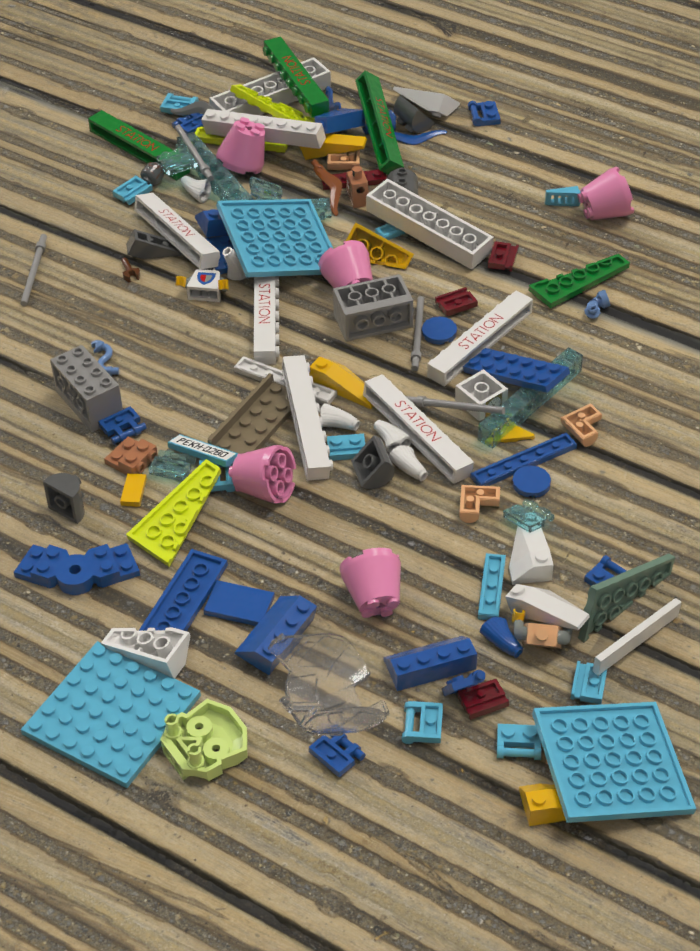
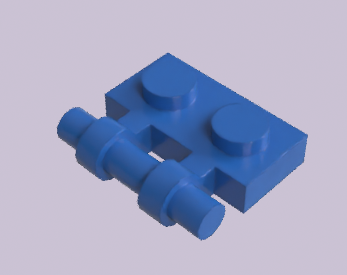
(190, 122)
(119, 421)
(459, 683)
(334, 757)

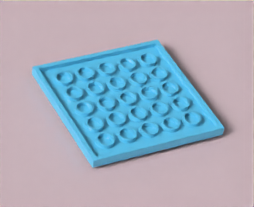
(275, 236)
(109, 714)
(612, 762)

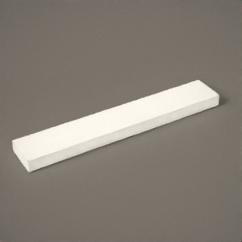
(259, 371)
(636, 636)

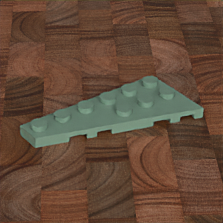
(615, 594)

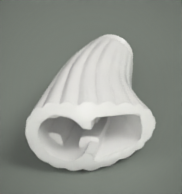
(197, 188)
(235, 269)
(338, 418)
(391, 435)
(405, 459)

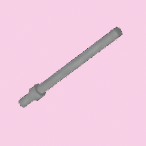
(204, 168)
(40, 248)
(416, 354)
(423, 401)

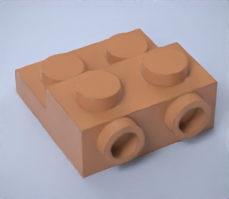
(131, 456)

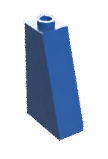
(341, 119)

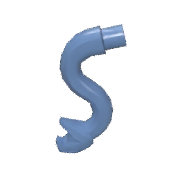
(100, 346)

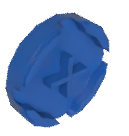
(439, 330)
(531, 481)

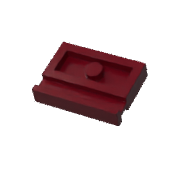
(503, 256)
(456, 301)
(483, 698)

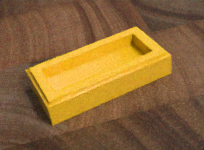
(133, 490)

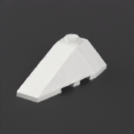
(436, 103)
(530, 558)
(545, 607)
(156, 649)

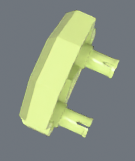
(193, 749)

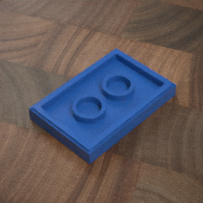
(238, 603)

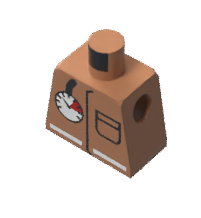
(357, 181)

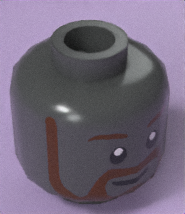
(152, 173)

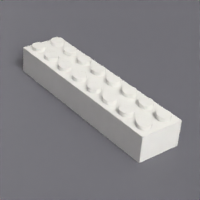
(270, 86)
(429, 223)

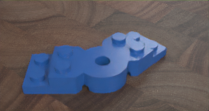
(77, 572)

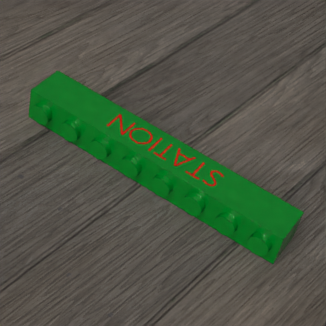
(296, 77)
(379, 122)
(129, 139)

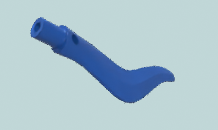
(332, 106)
(417, 139)

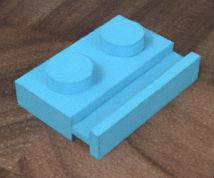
(131, 188)
(345, 446)
(588, 685)

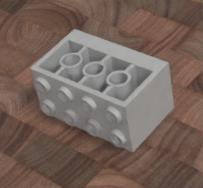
(373, 307)
(85, 386)

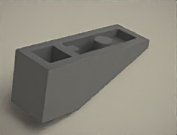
(149, 246)

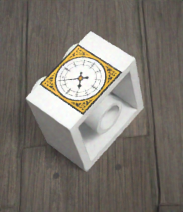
(482, 390)

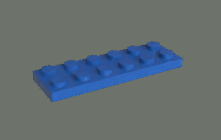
(517, 369)
(186, 592)

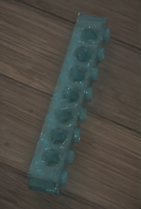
(224, 183)
(525, 402)

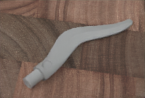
(196, 107)

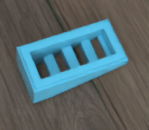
(570, 200)

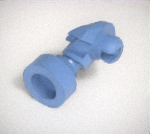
(592, 310)

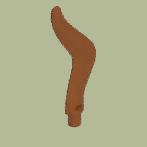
(332, 181)

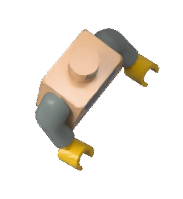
(540, 634)

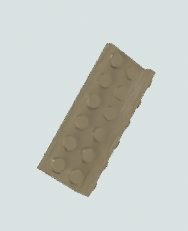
(254, 418)

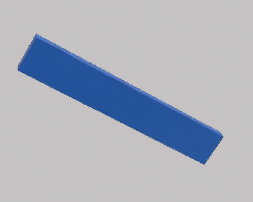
(530, 457)

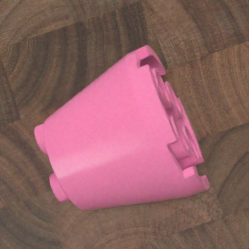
(243, 147)
(606, 196)
(346, 264)
(265, 473)
(373, 581)

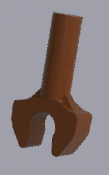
(129, 270)

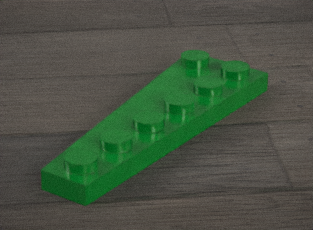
(567, 286)

